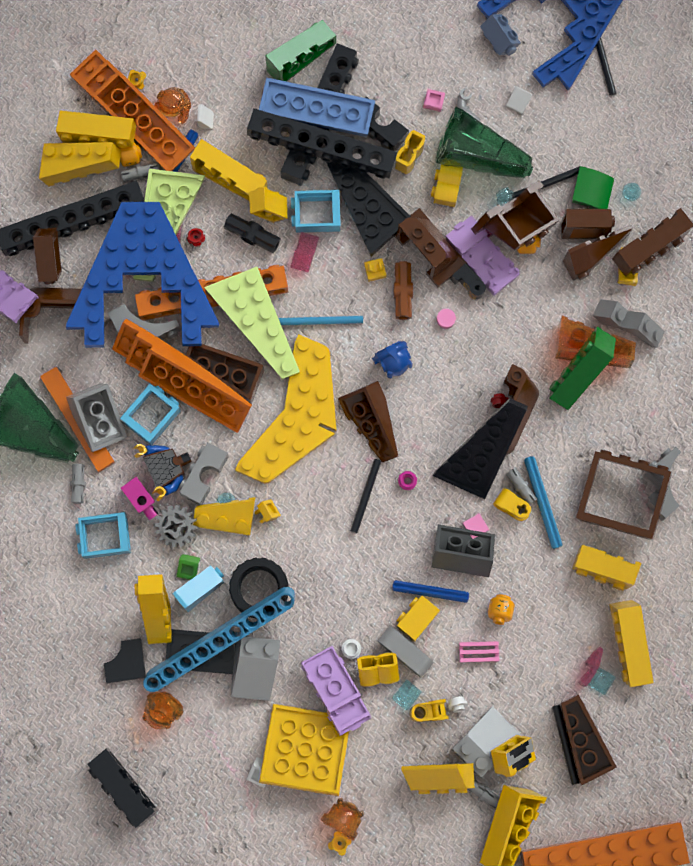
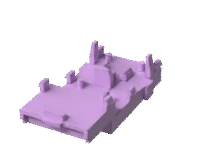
(482, 256)
(14, 297)
(336, 690)

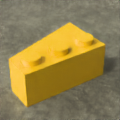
(606, 567)

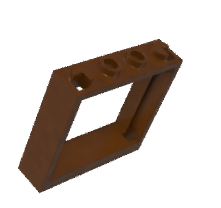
(615, 525)

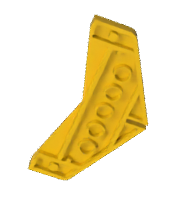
(297, 427)

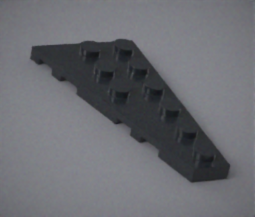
(369, 205)
(481, 455)

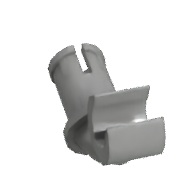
(462, 101)

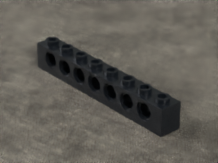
(341, 56)
(350, 146)
(62, 214)

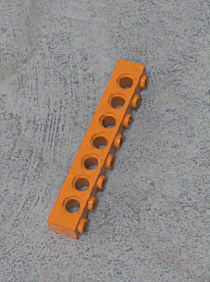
(167, 308)

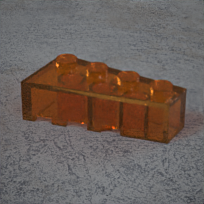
(573, 335)

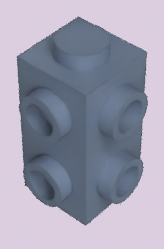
(500, 35)

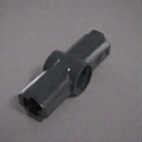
(252, 233)

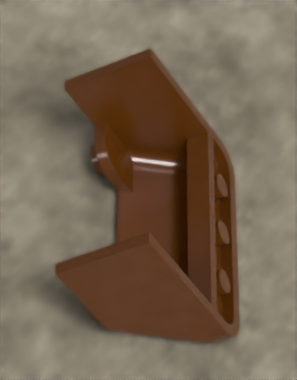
(47, 299)

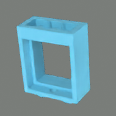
(316, 195)
(151, 437)
(123, 535)

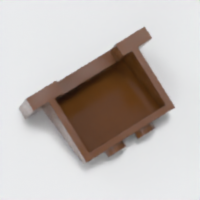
(519, 219)
(432, 245)

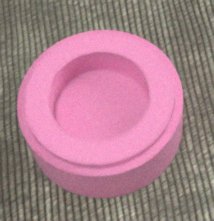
(446, 318)

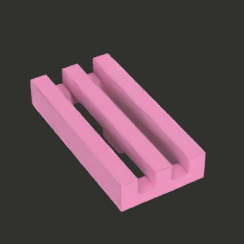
(495, 651)

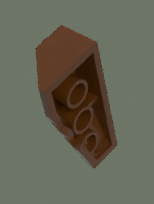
(586, 256)
(370, 413)

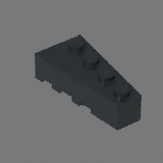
(122, 788)

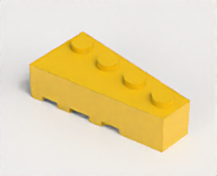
(88, 128)
(73, 160)
(225, 170)
(155, 608)
(632, 643)
(510, 825)

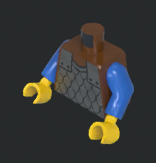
(163, 467)

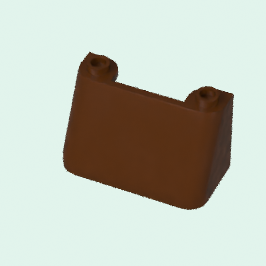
(524, 391)

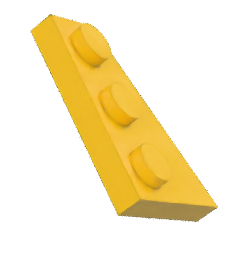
(226, 517)

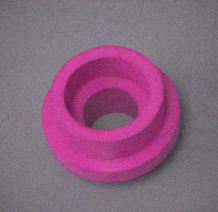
(407, 474)

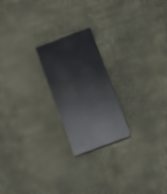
(220, 663)

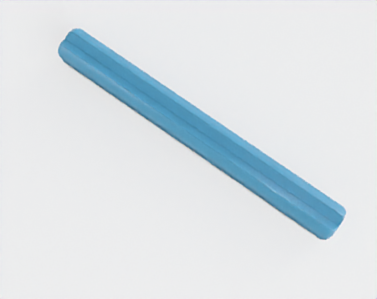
(543, 502)

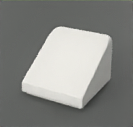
(519, 100)
(205, 117)
(254, 774)

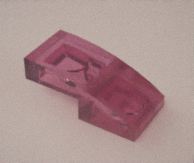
(304, 252)
(593, 662)

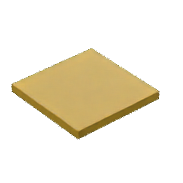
(303, 751)

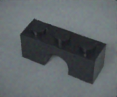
(391, 135)

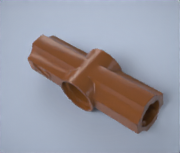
(403, 290)

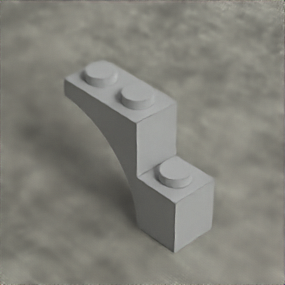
(636, 323)
(160, 330)
(670, 503)

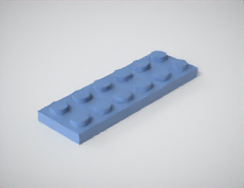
(318, 107)

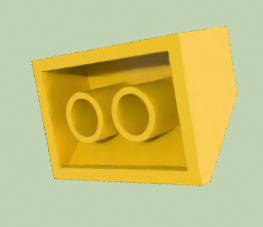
(439, 777)

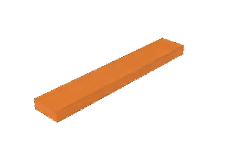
(59, 391)

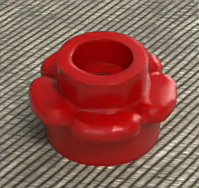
(195, 232)
(498, 400)

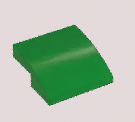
(592, 188)

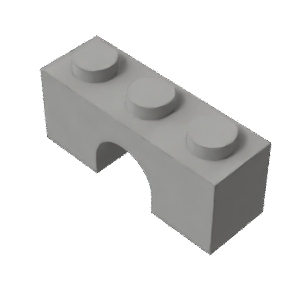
(209, 458)

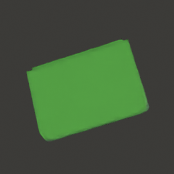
(188, 566)

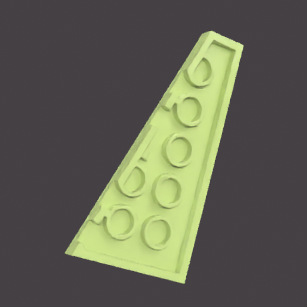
(175, 193)
(252, 311)

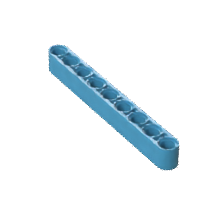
(214, 647)

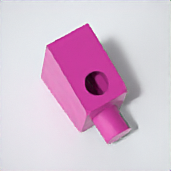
(134, 490)

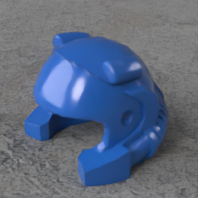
(394, 359)

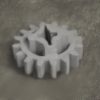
(173, 518)

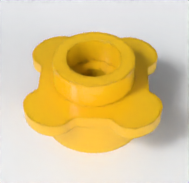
(140, 75)
(333, 845)

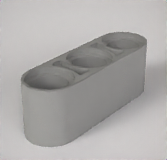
(405, 651)

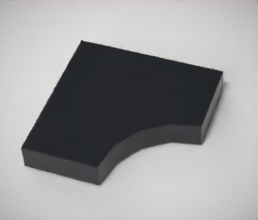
(127, 664)

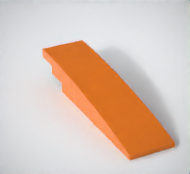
(123, 99)
(180, 376)

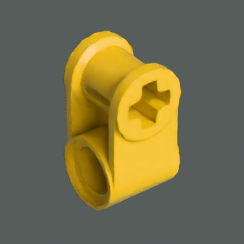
(511, 503)
(431, 711)

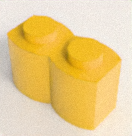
(410, 152)
(447, 185)
(378, 669)

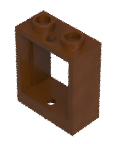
(586, 223)
(47, 255)

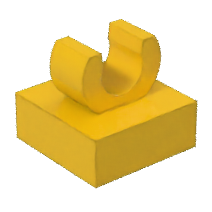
(375, 269)
(268, 510)

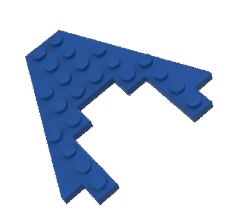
(585, 32)
(141, 244)

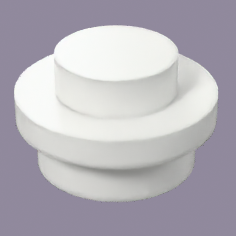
(351, 649)
(457, 704)

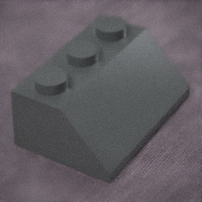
(460, 553)

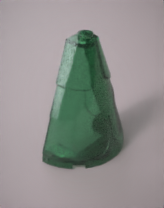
(479, 148)
(30, 425)

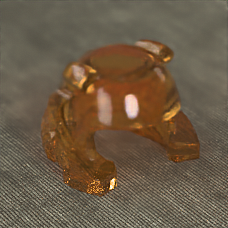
(174, 102)
(161, 710)
(344, 818)

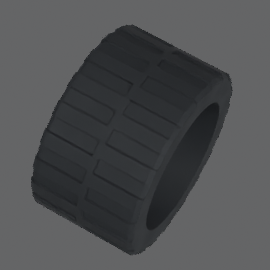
(247, 567)

